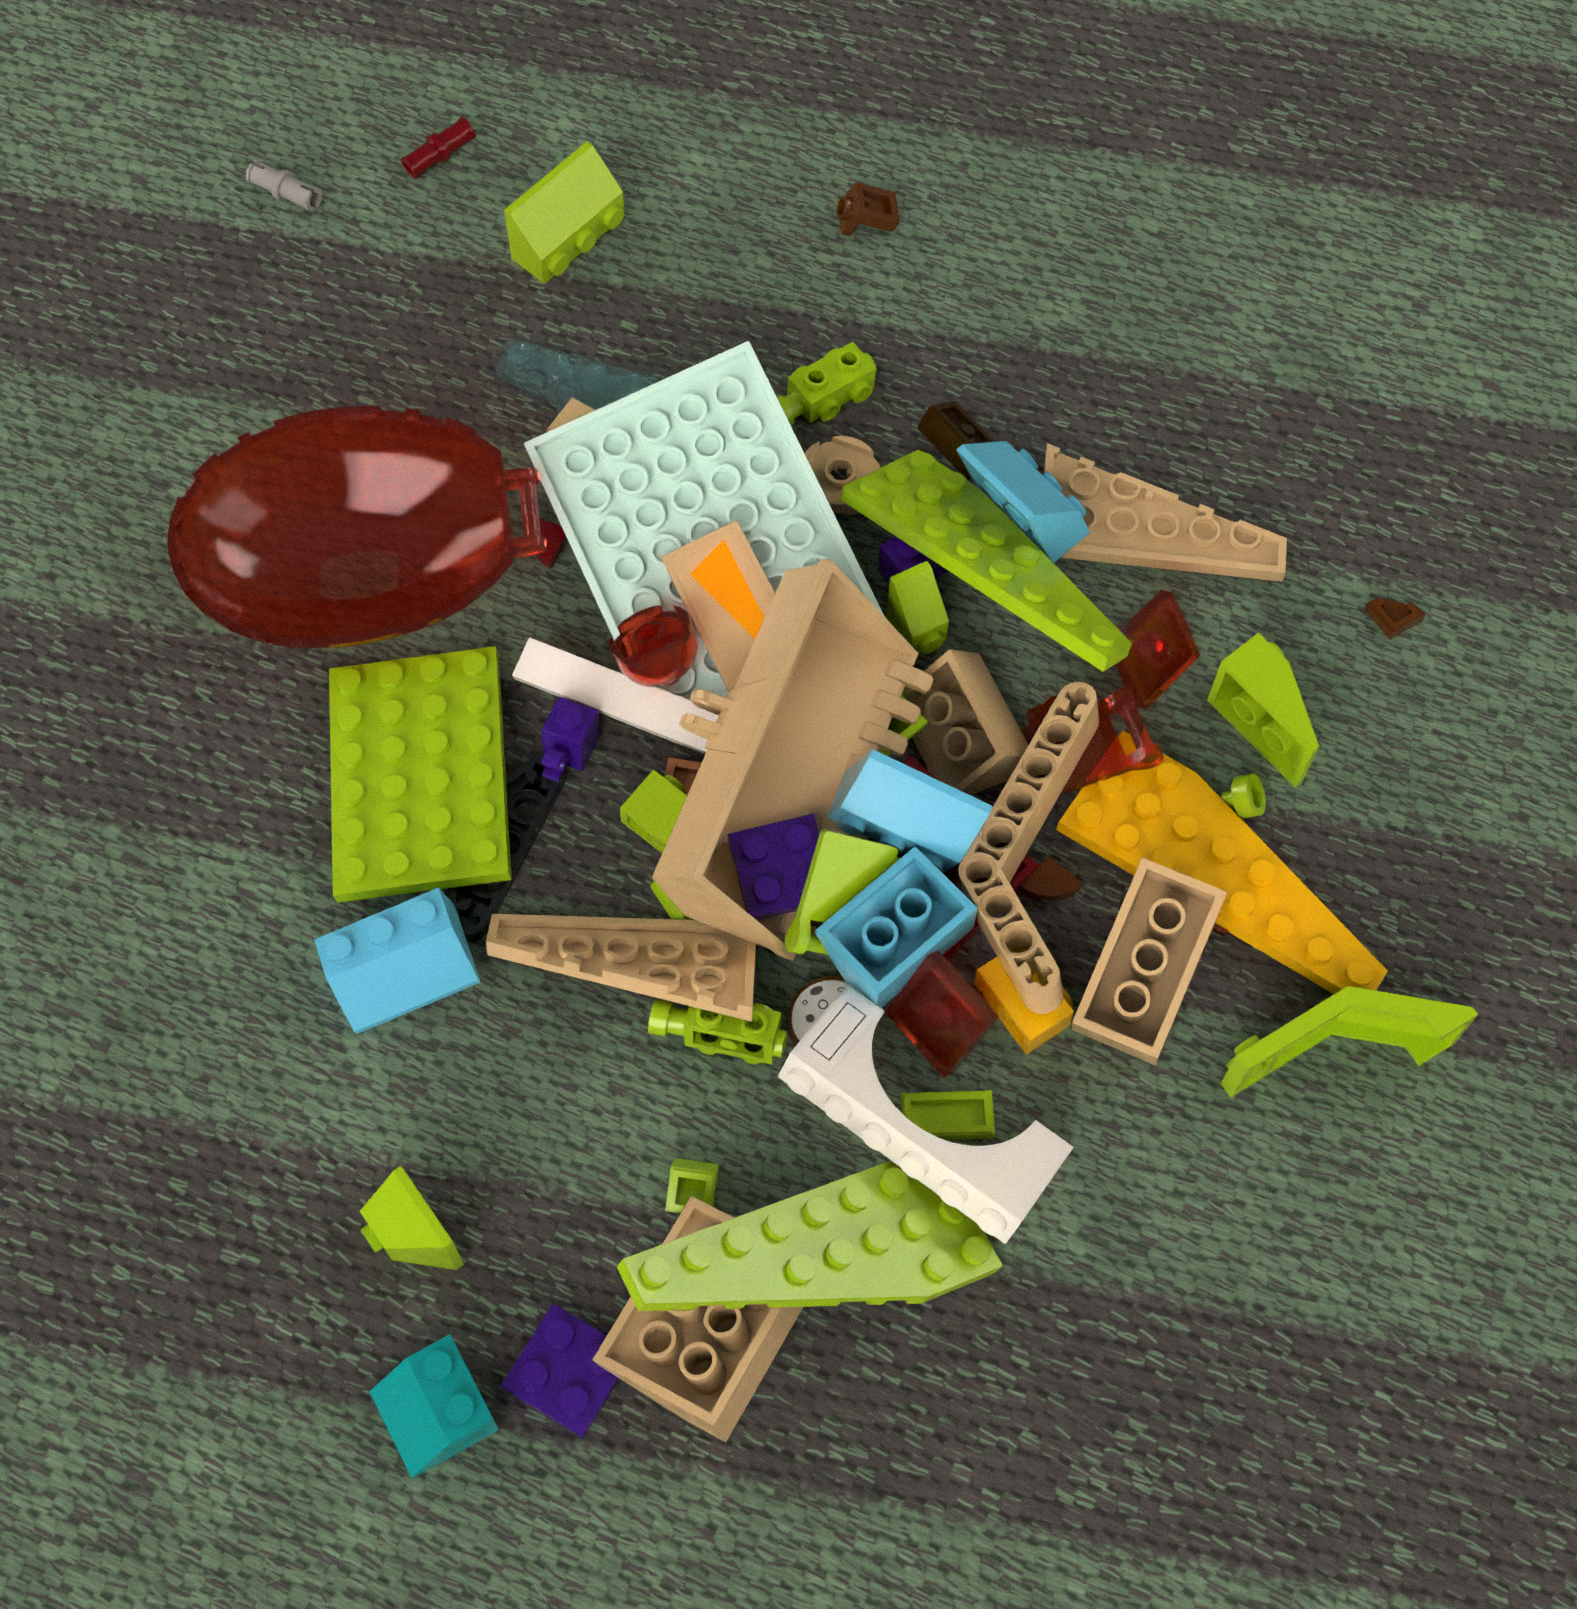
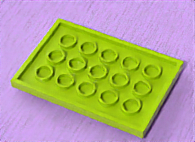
(418, 775)

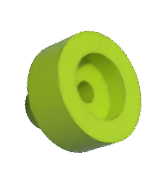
(1246, 796)

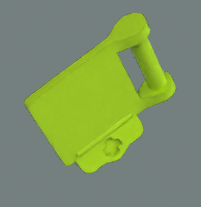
(837, 874)

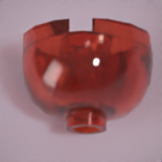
(655, 646)

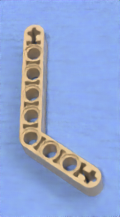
(1019, 832)

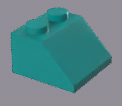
(432, 1406)

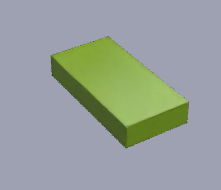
(951, 1114)

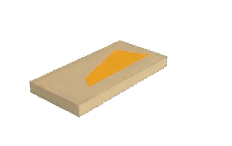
(723, 595)

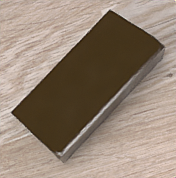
(948, 428)

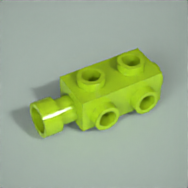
(828, 384)
(732, 1032)

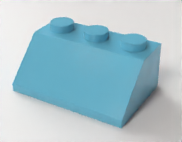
(1026, 495)
(907, 810)
(895, 925)
(397, 960)

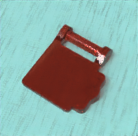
(1104, 753)

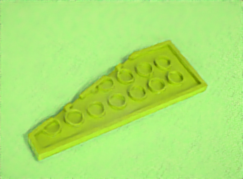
(982, 546)
(842, 1242)

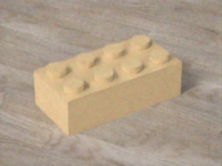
(1148, 961)

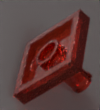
(1159, 648)
(941, 1013)

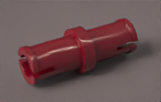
(438, 148)

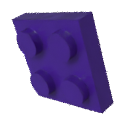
(773, 864)
(559, 1372)

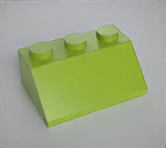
(564, 214)

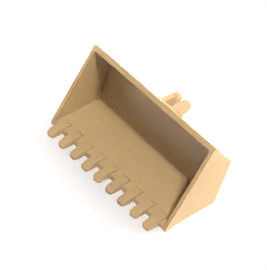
(800, 715)

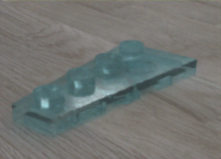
(561, 376)

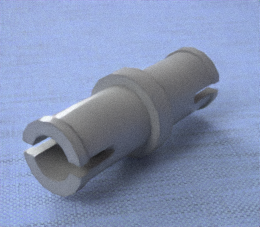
(284, 185)

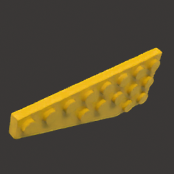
(1188, 827)

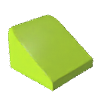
(691, 1179)

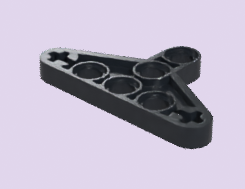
(522, 830)

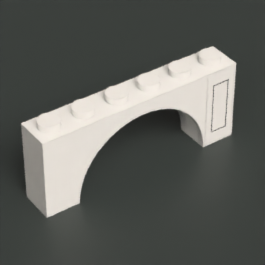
(986, 1183)

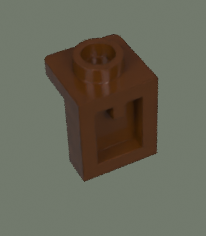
(867, 207)

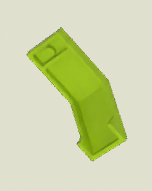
(1357, 1013)

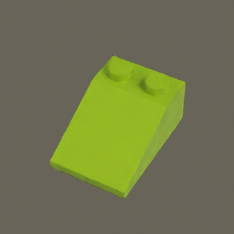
(1264, 704)

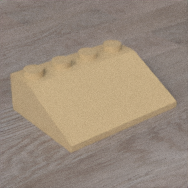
(701, 1359)

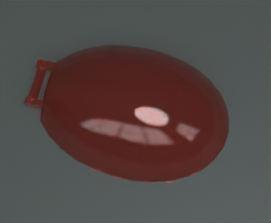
(349, 527)

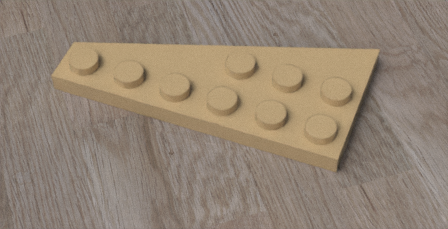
(1153, 529)
(651, 957)

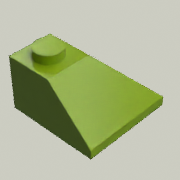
(407, 1226)

